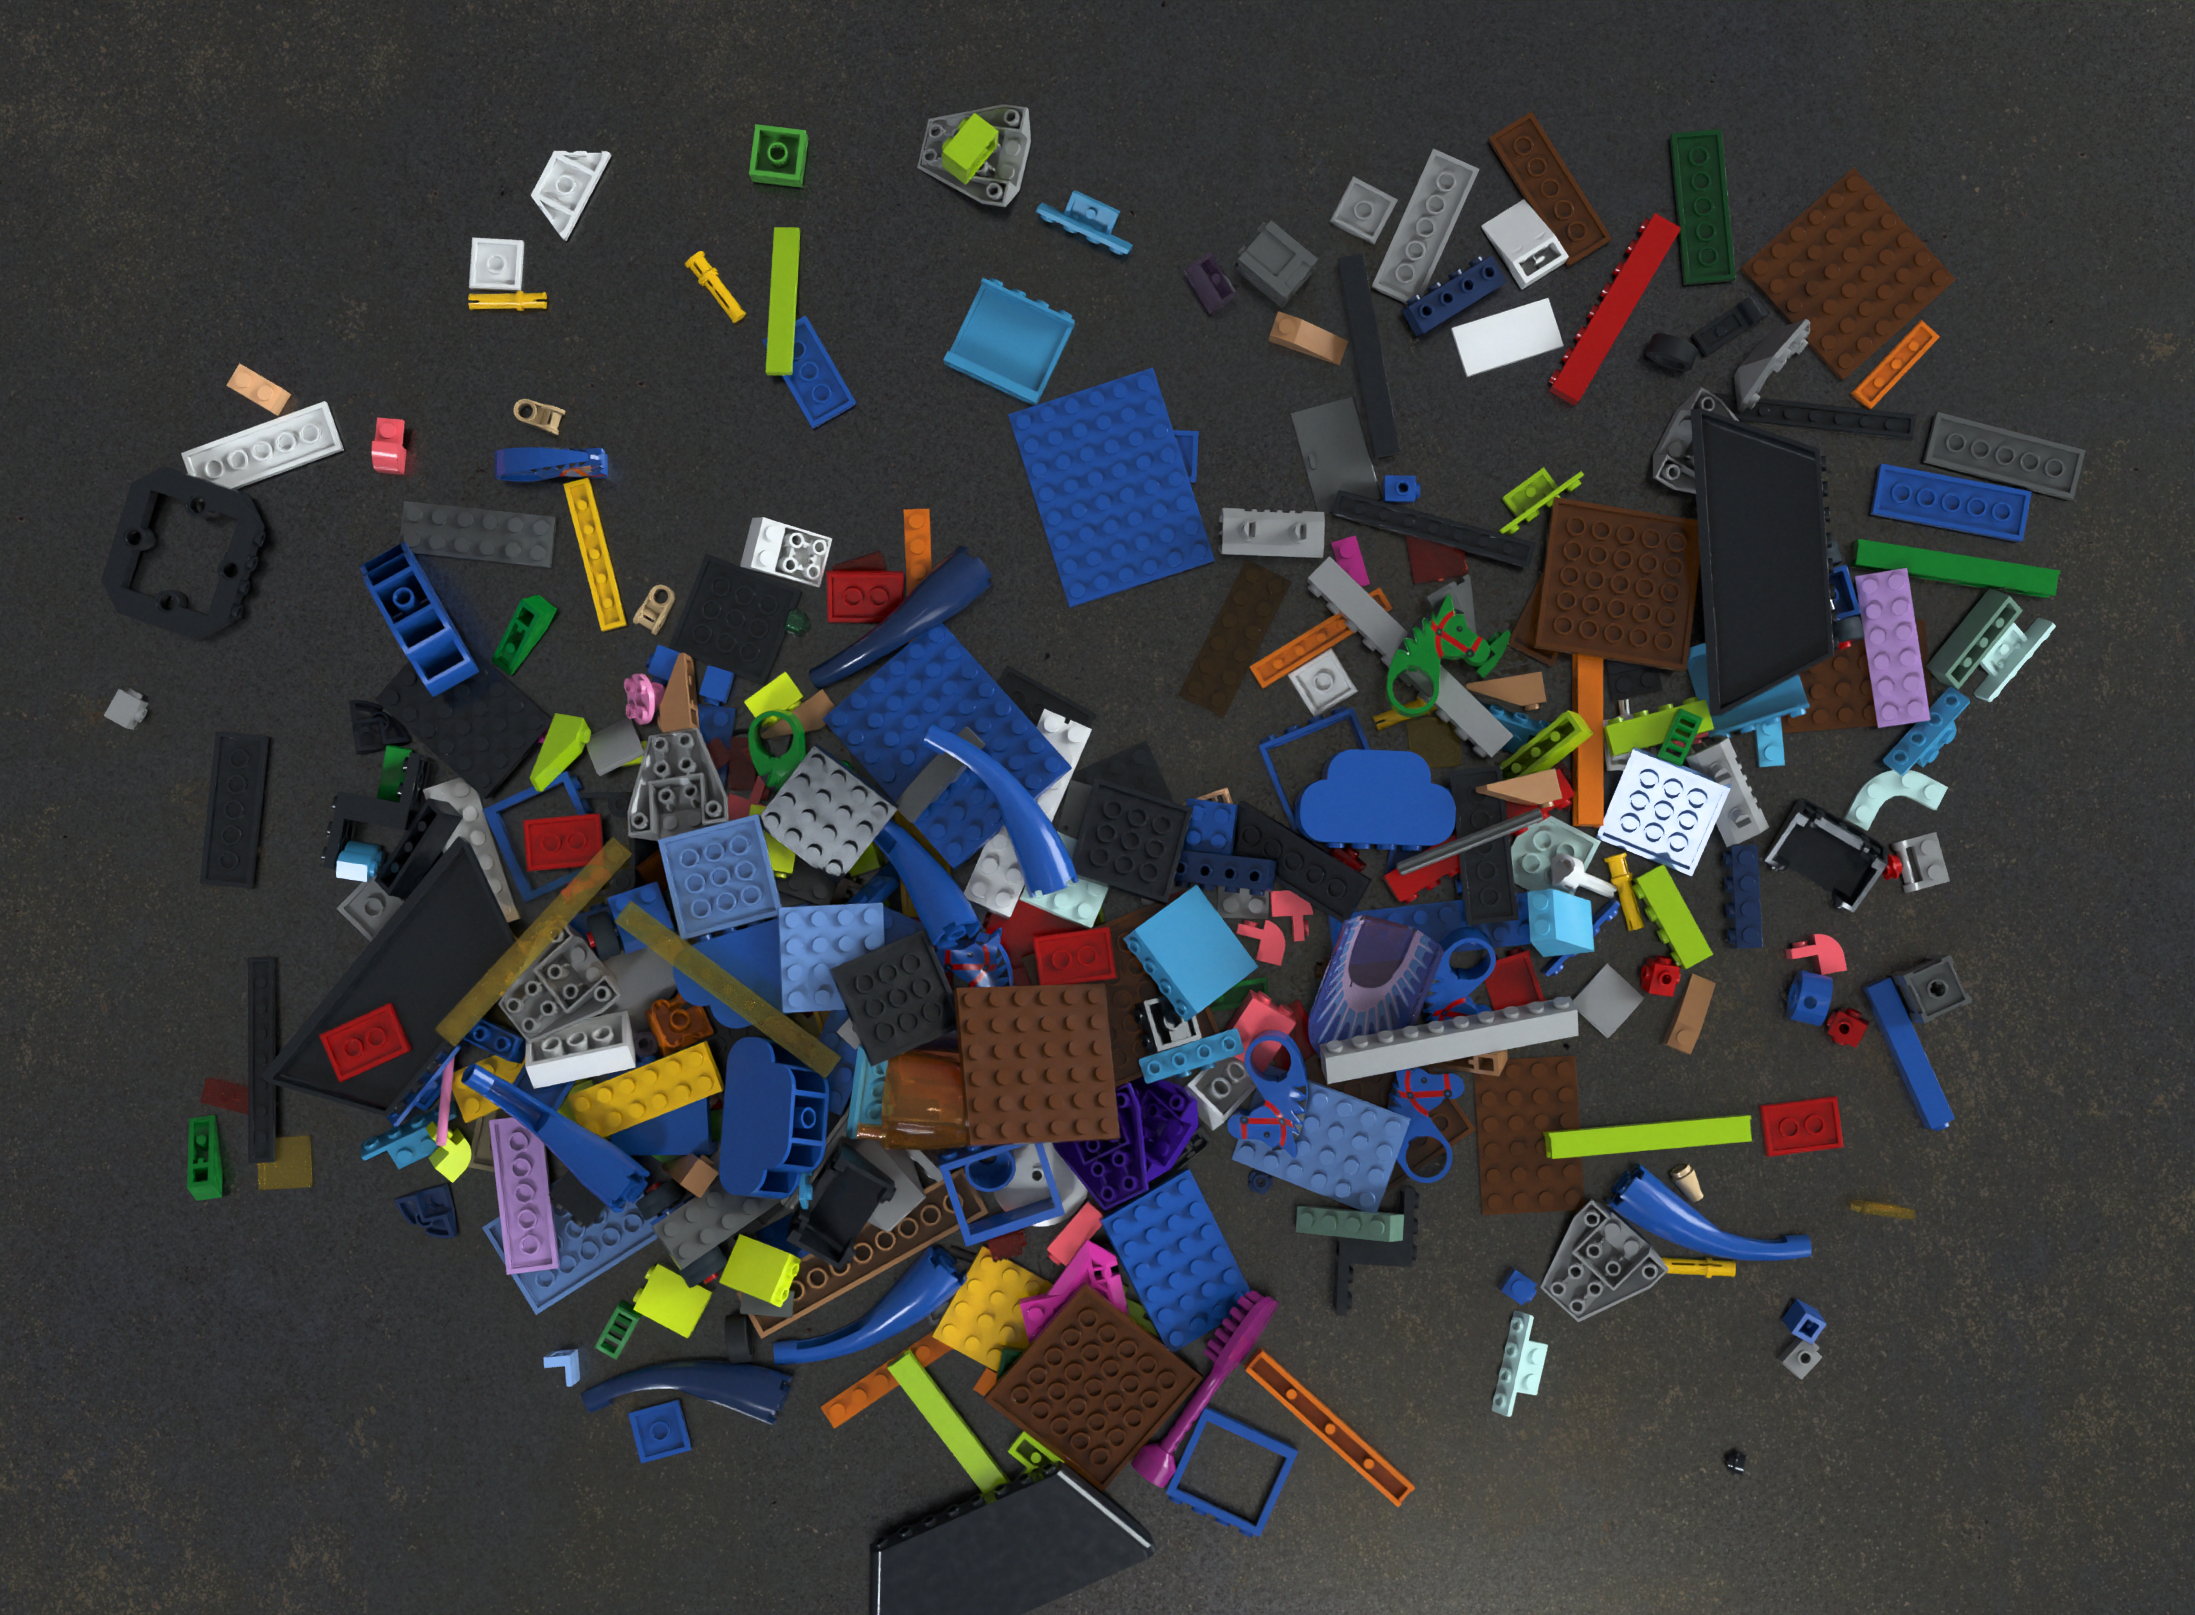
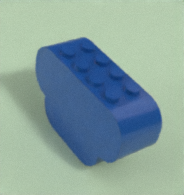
(418, 619)
(1377, 801)
(748, 956)
(770, 1120)

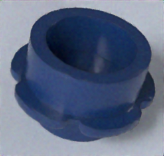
(1260, 1188)

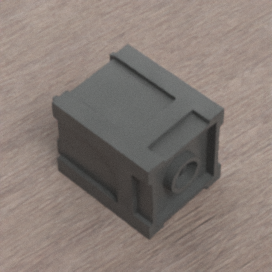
(1275, 263)
(1915, 988)

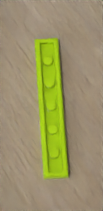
(783, 301)

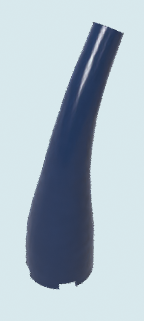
(934, 600)
(738, 1386)

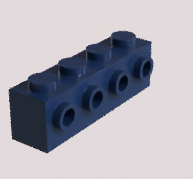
(1453, 295)
(1225, 871)
(1743, 896)

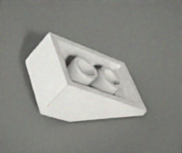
(1220, 1090)

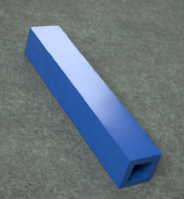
(1908, 1054)

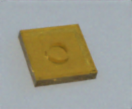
(1434, 742)
(291, 1165)
(1883, 1209)

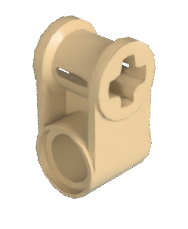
(544, 416)
(654, 610)

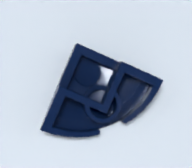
(430, 1209)

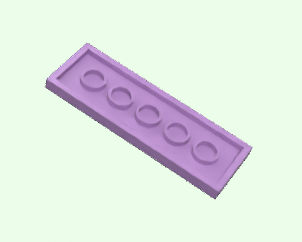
(1892, 648)
(523, 1198)

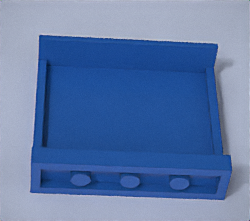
(672, 1133)

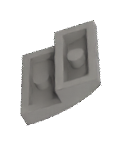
(614, 746)
(1607, 1000)

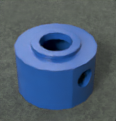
(1809, 997)
(991, 1175)

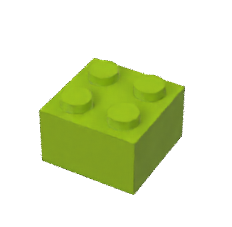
(969, 148)

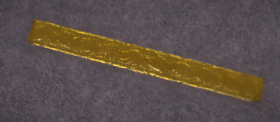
(533, 942)
(728, 989)

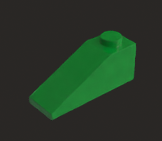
(523, 632)
(204, 1159)

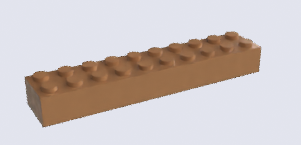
(878, 1250)

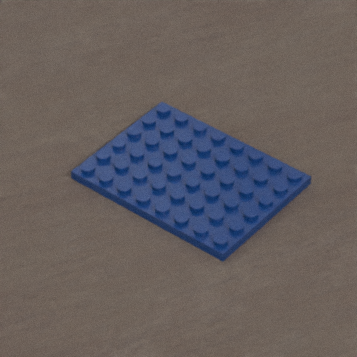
(1111, 487)
(943, 686)

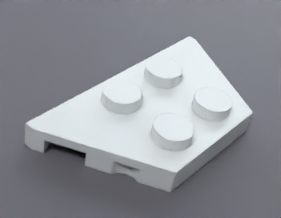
(567, 186)

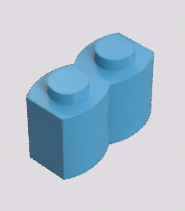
(359, 861)

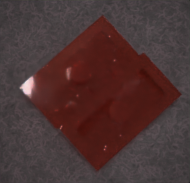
(1434, 561)

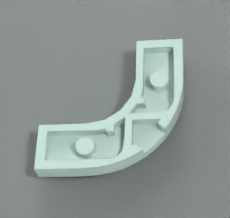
(1890, 784)

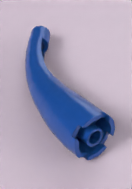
(1034, 839)
(933, 891)
(591, 1158)
(1663, 1213)
(913, 1297)

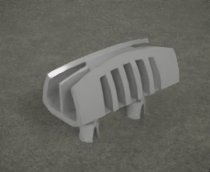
(1272, 533)
(1739, 815)

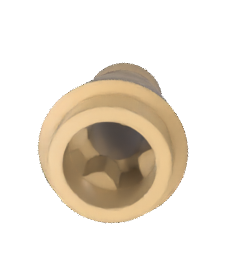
(1686, 1180)

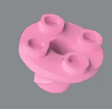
(643, 698)

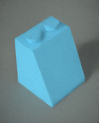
(1560, 923)

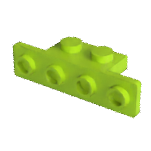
(1532, 495)

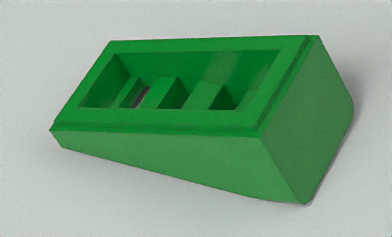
(1680, 714)
(626, 1315)

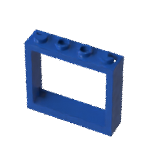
(1295, 732)
(508, 849)
(1007, 1221)
(1249, 1433)

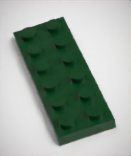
(1702, 207)

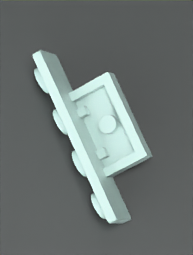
(2009, 655)
(1520, 1365)

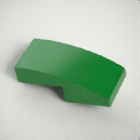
(1498, 644)
(392, 773)

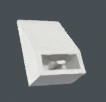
(1525, 243)
(785, 552)

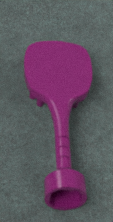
(1227, 1352)

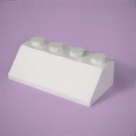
(582, 1051)

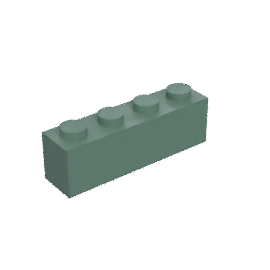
(1974, 638)
(1350, 1223)

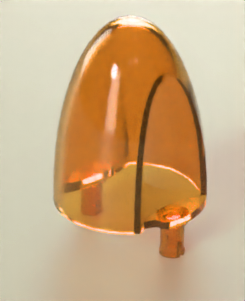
(920, 1104)

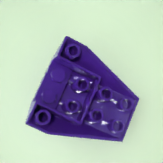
(1167, 1122)
(1112, 1168)

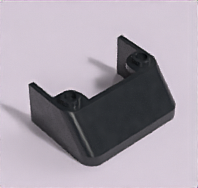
(624, 879)

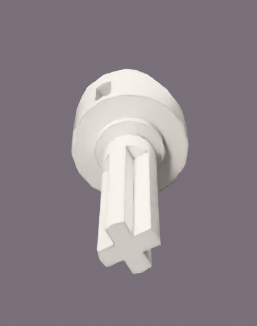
(1569, 874)

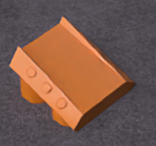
(675, 1026)

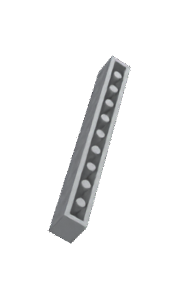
(1386, 635)
(1449, 1039)

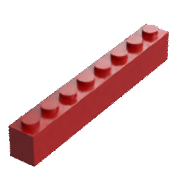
(1614, 309)
(1408, 885)

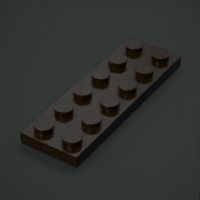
(1234, 638)

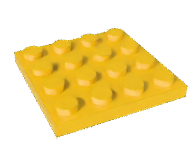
(988, 1309)

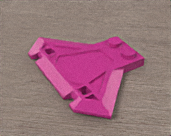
(1089, 1258)

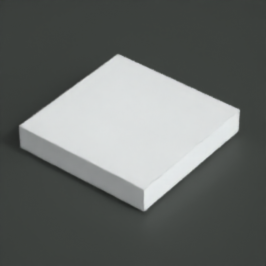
(496, 264)
(1322, 683)

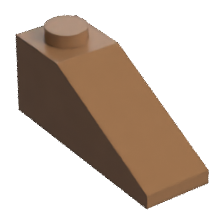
(1307, 338)
(1516, 691)
(679, 701)
(810, 715)
(1528, 790)
(1689, 1015)
(1486, 1064)
(692, 1172)

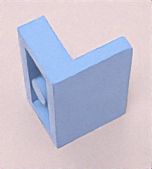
(565, 1358)

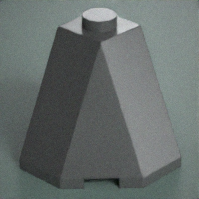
(1461, 598)

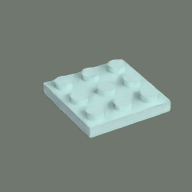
(1540, 844)
(1077, 902)

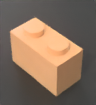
(258, 389)

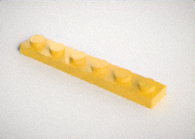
(595, 554)

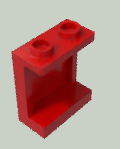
(1513, 981)

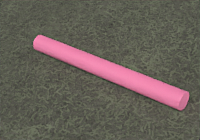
(444, 1107)

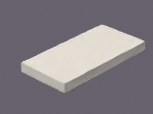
(1507, 337)

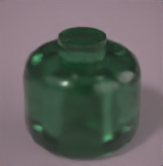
(796, 622)

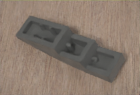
(934, 780)

